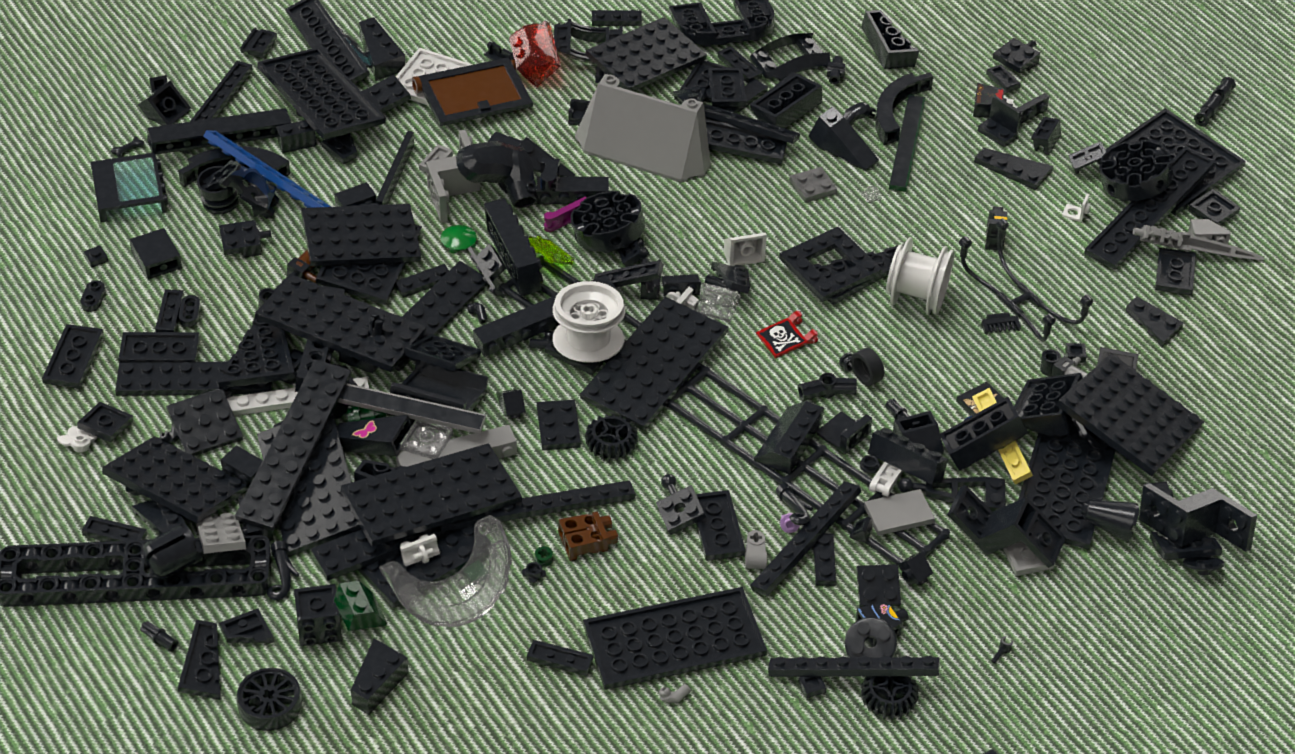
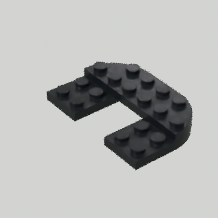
(755, 22)

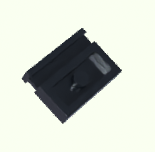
(258, 42)

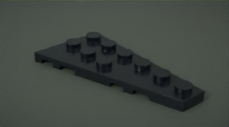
(883, 259)

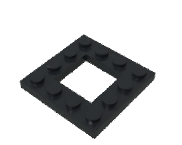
(862, 268)

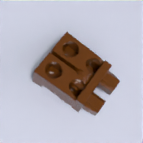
(586, 534)

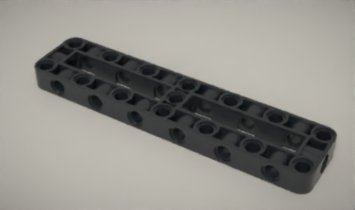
(134, 582)

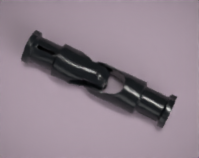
(1214, 101)

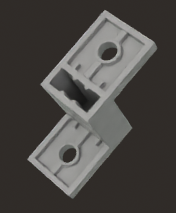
(446, 180)

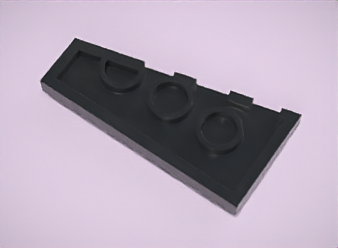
(201, 665)

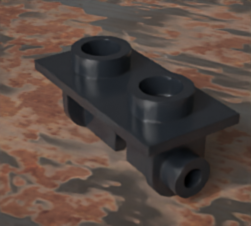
(495, 52)

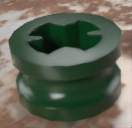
(544, 551)

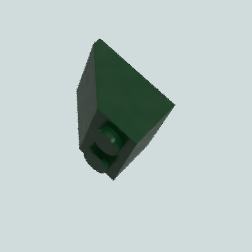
(358, 606)

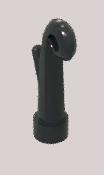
(787, 495)
(284, 565)

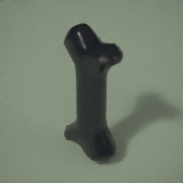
(120, 150)

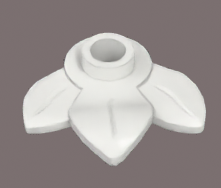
(77, 439)

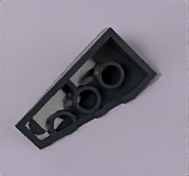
(837, 136)

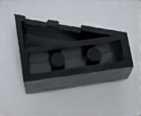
(378, 676)

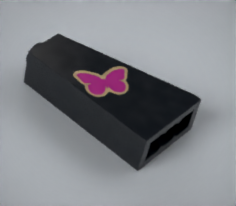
(375, 435)

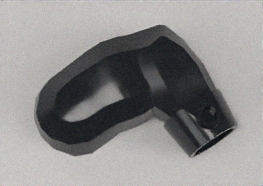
(500, 164)

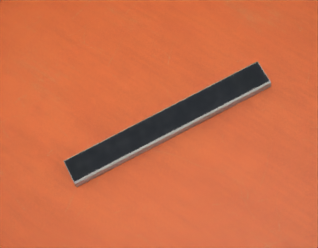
(414, 408)

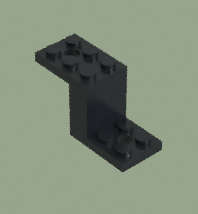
(1197, 517)
(1006, 526)

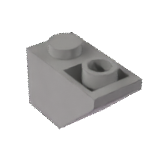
(1209, 230)

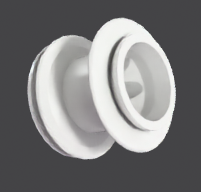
(920, 275)
(588, 321)

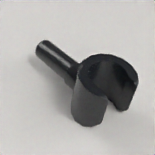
(1003, 648)

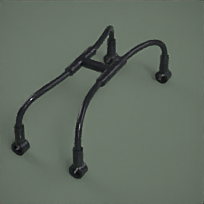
(1048, 319)

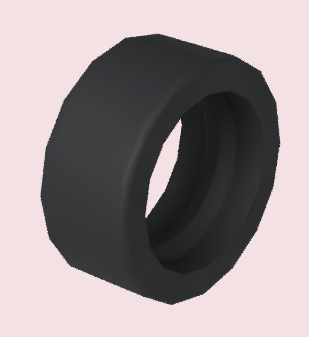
(867, 366)

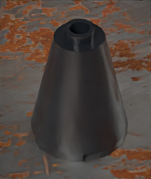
(1112, 516)

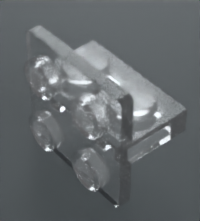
(718, 302)

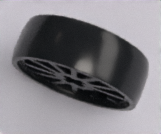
(269, 699)

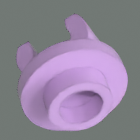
(787, 525)

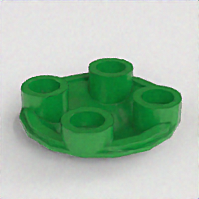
(458, 238)

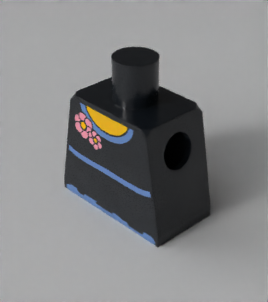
(885, 612)

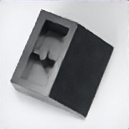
(920, 429)

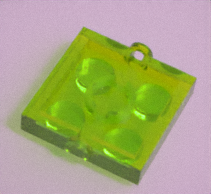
(550, 251)

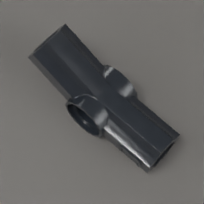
(827, 387)

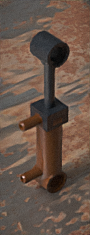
(297, 267)

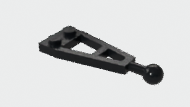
(993, 489)

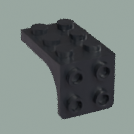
(317, 615)

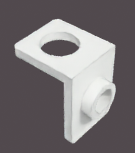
(1081, 211)

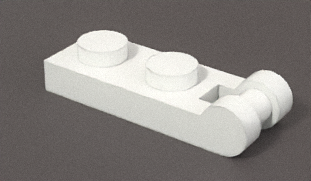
(885, 479)

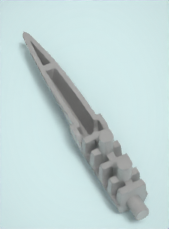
(1187, 241)

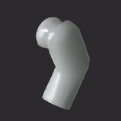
(674, 696)

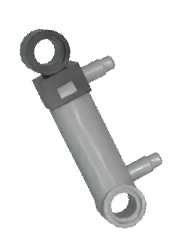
(1054, 365)

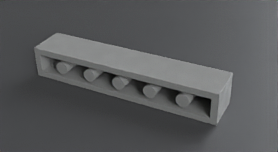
(500, 439)

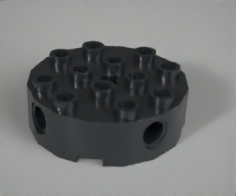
(1136, 170)
(608, 221)

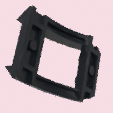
(564, 32)
(812, 57)

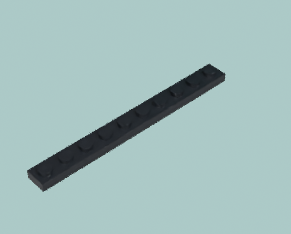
(554, 503)

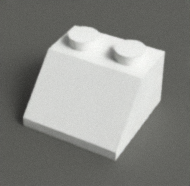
(745, 249)

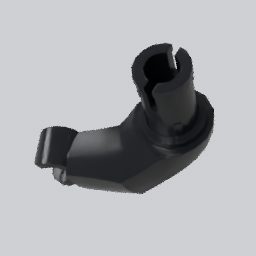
(859, 111)

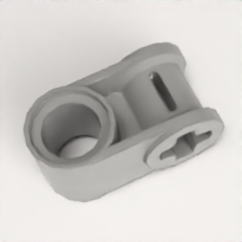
(755, 551)

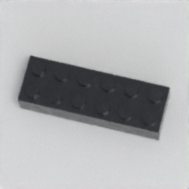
(513, 247)

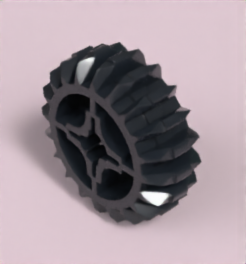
(611, 437)
(897, 701)

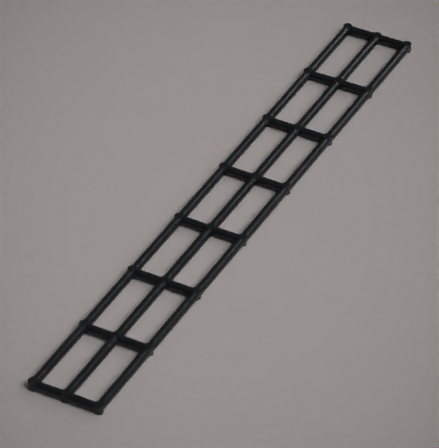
(745, 425)

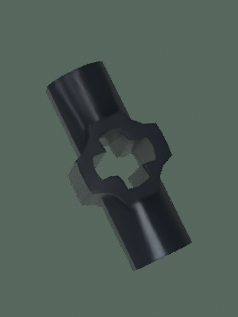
(836, 70)

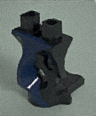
(258, 193)

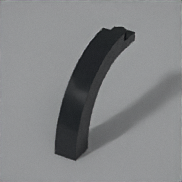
(893, 94)
(216, 157)

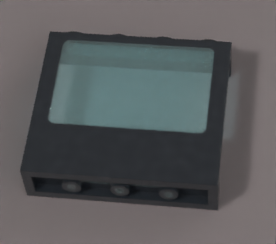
(128, 183)

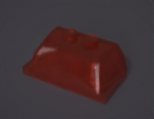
(535, 52)

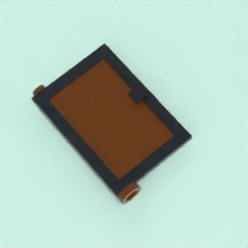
(473, 91)

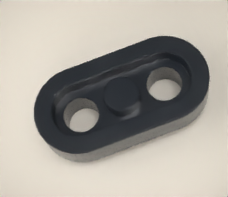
(93, 296)
(189, 311)

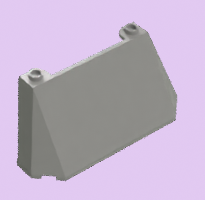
(645, 132)

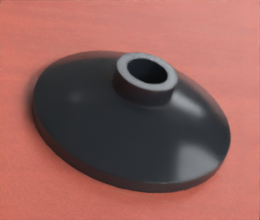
(1204, 565)

